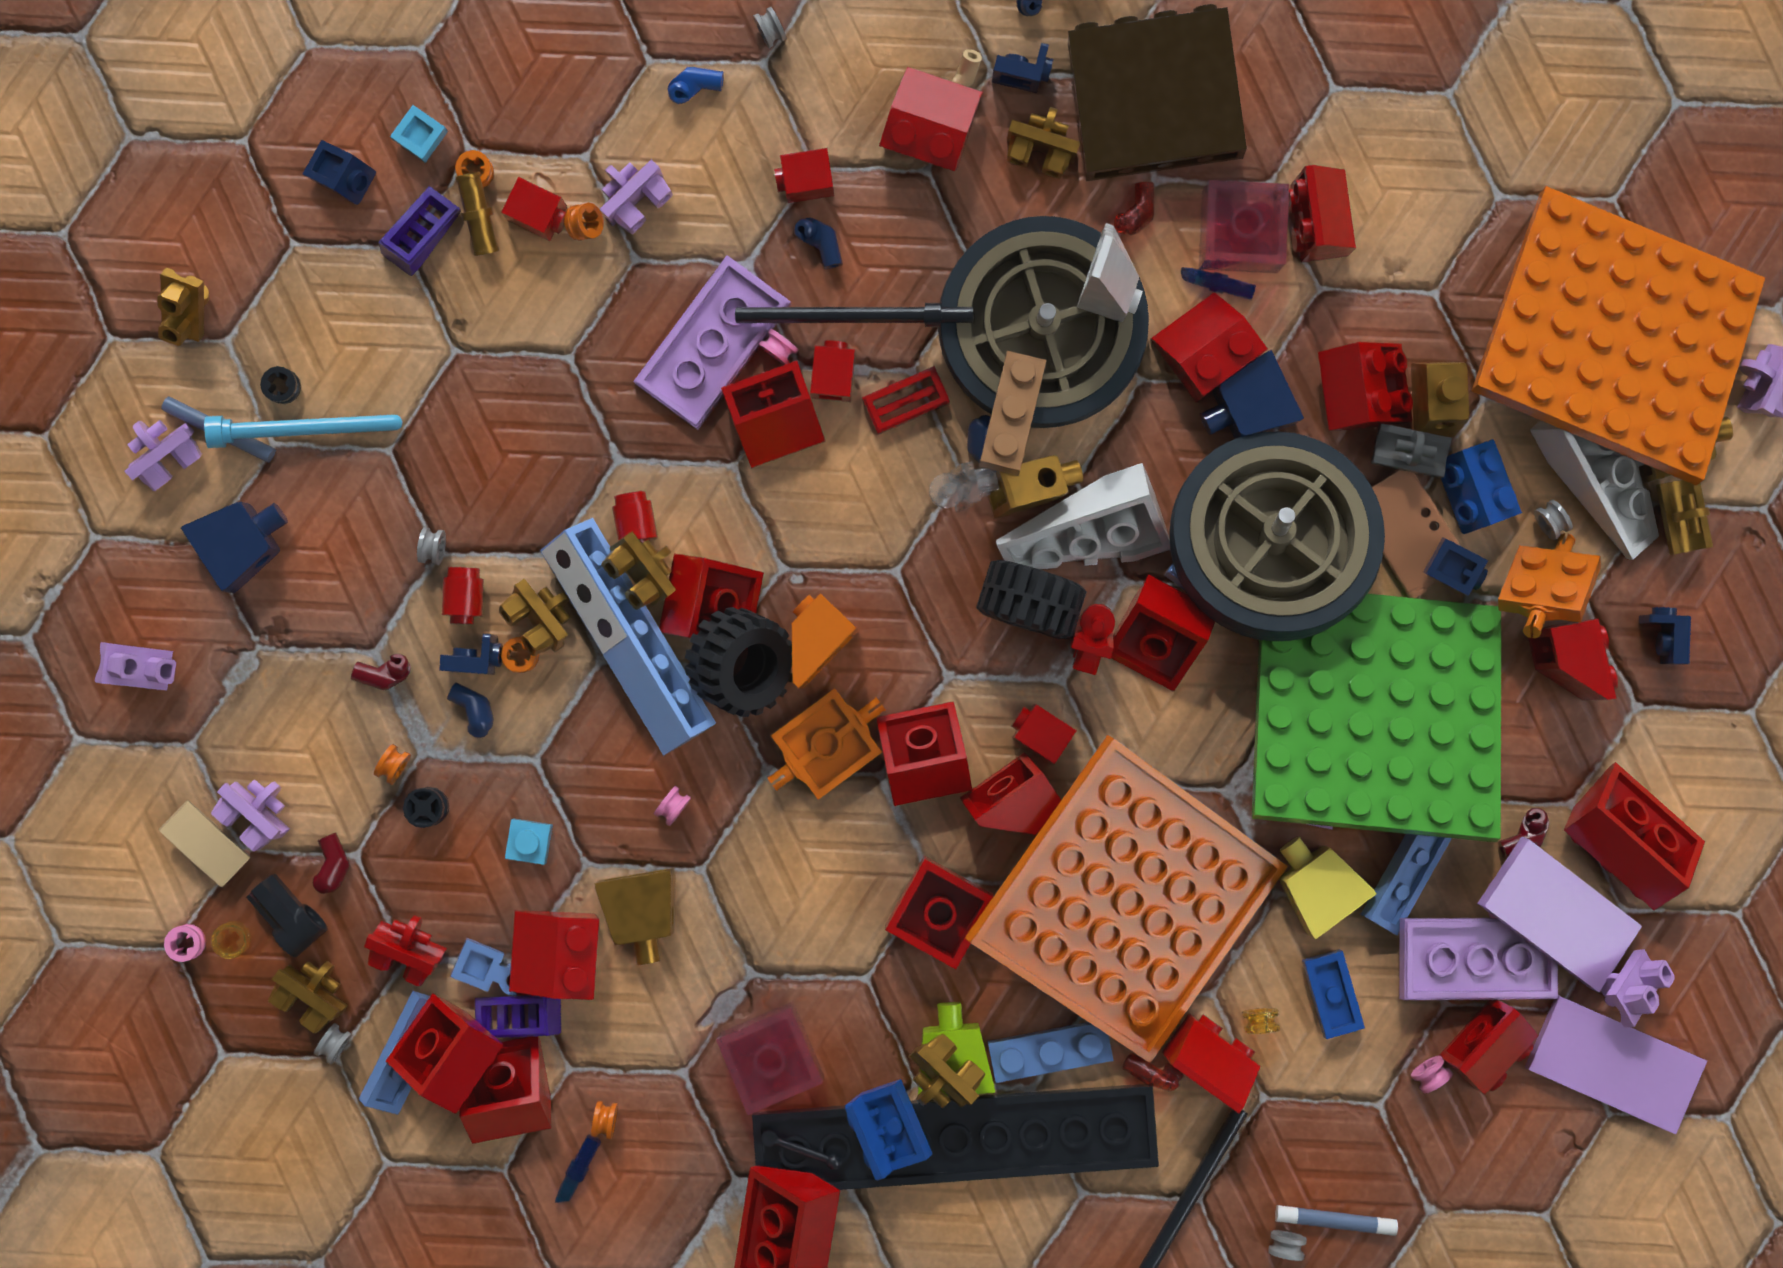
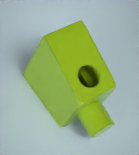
(967, 1040)

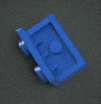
(1479, 487)
(887, 1129)

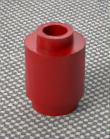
(634, 514)
(462, 595)

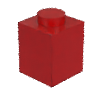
(805, 175)
(535, 209)
(833, 371)
(1042, 732)

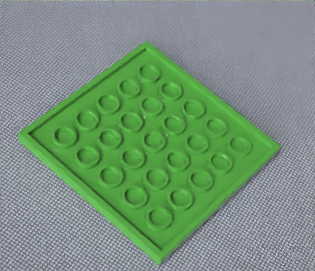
(1384, 722)

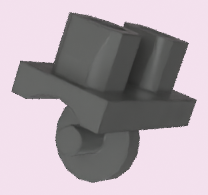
(1411, 450)

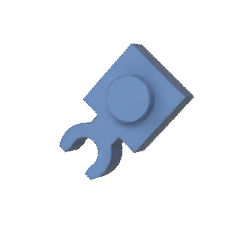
(480, 966)

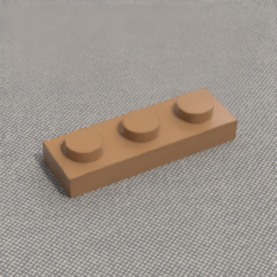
(1012, 413)

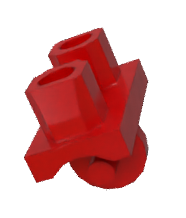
(1093, 638)
(405, 945)

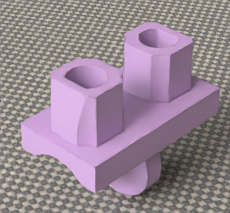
(621, 206)
(1763, 383)
(148, 466)
(135, 666)
(239, 801)
(1636, 987)

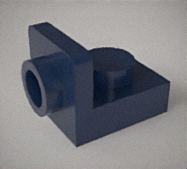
(1017, 73)
(340, 172)
(1457, 567)
(1674, 639)
(467, 661)

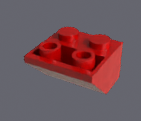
(1321, 214)
(1365, 385)
(773, 414)
(1576, 659)

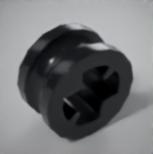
(269, 387)

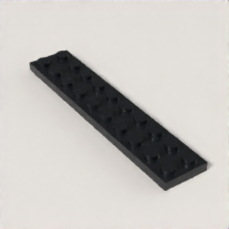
(982, 1140)

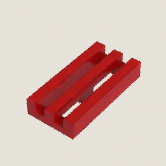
(937, 387)

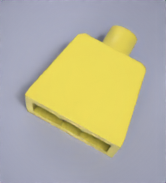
(1321, 887)

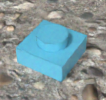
(419, 133)
(528, 841)

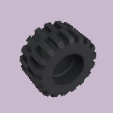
(1031, 599)
(717, 650)

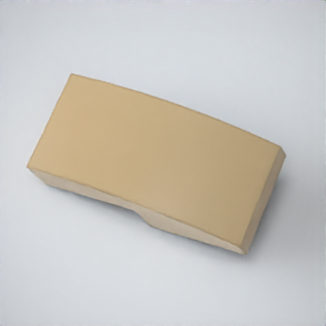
(204, 843)

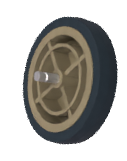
(1025, 302)
(1276, 536)

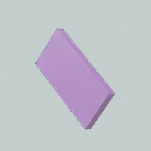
(708, 345)
(1559, 914)
(1471, 962)
(1616, 1064)

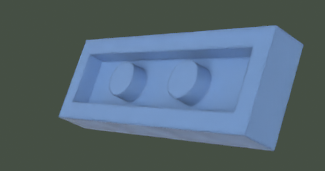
(1404, 880)
(1049, 1051)
(385, 1087)

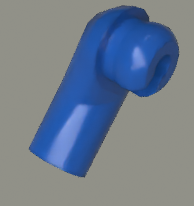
(691, 81)

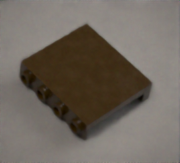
(1157, 92)

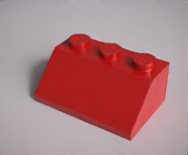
(1635, 837)
(786, 1220)

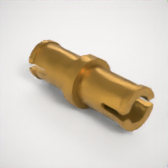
(477, 213)

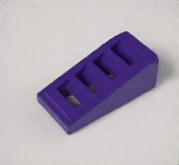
(429, 238)
(543, 1015)

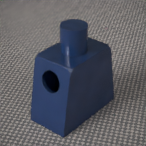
(1253, 401)
(235, 542)

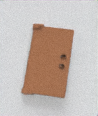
(1410, 530)

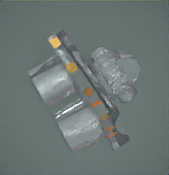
(962, 487)

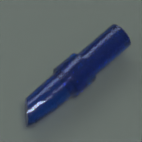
(1218, 282)
(577, 1169)

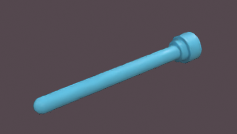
(223, 431)

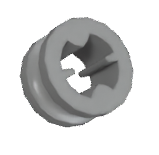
(769, 27)
(1553, 519)
(431, 546)
(332, 1043)
(1287, 1245)

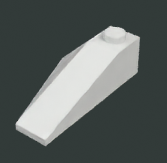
(1111, 279)
(1604, 484)
(1098, 522)

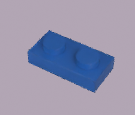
(1333, 994)

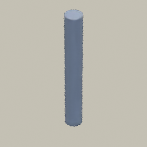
(197, 419)

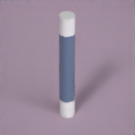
(1336, 1220)

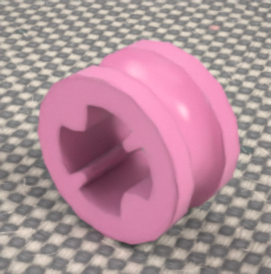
(778, 347)
(672, 805)
(176, 933)
(1431, 1074)

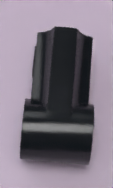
(293, 924)

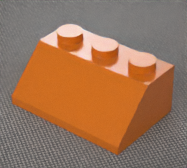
(817, 637)

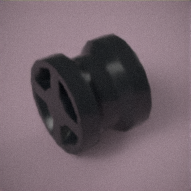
(420, 812)

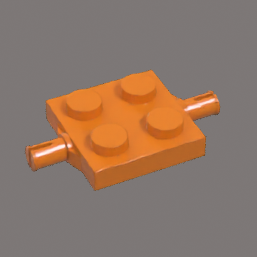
(1549, 584)
(826, 743)

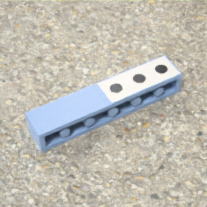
(627, 638)

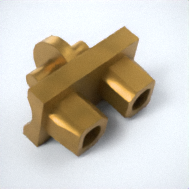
(1025, 138)
(181, 307)
(1684, 516)
(643, 566)
(547, 630)
(322, 1004)
(958, 1085)

